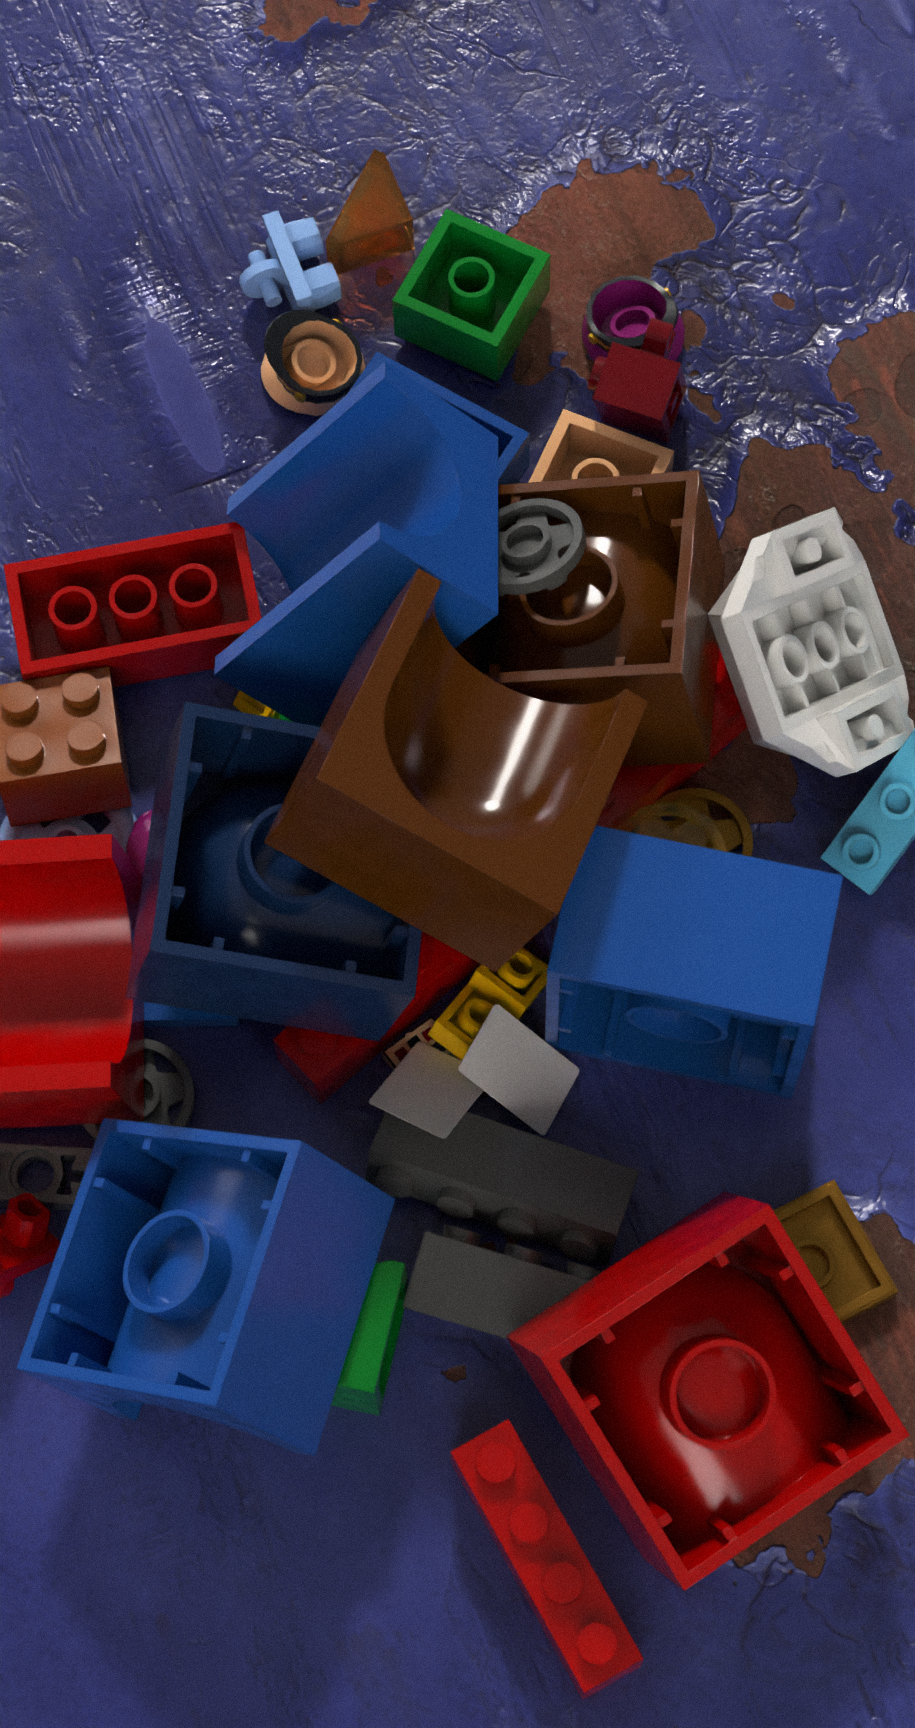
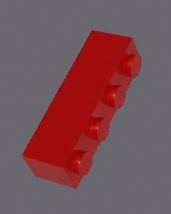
(546, 1559)

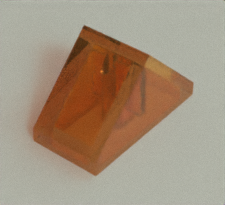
(373, 220)

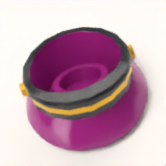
(621, 314)

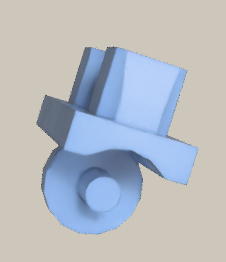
(287, 247)

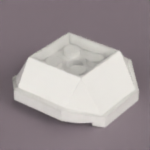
(813, 649)

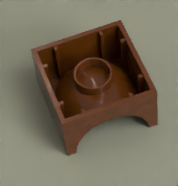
(624, 615)
(451, 788)

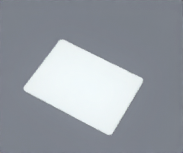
(519, 1069)
(427, 1091)

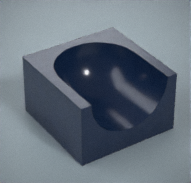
(237, 921)

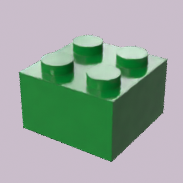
(471, 294)

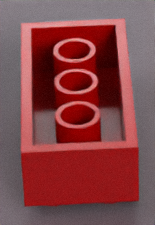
(134, 605)

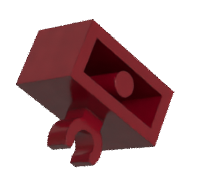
(641, 386)

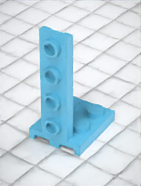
(879, 826)

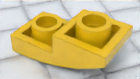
(511, 987)

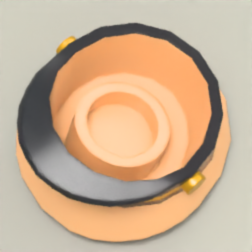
(309, 361)

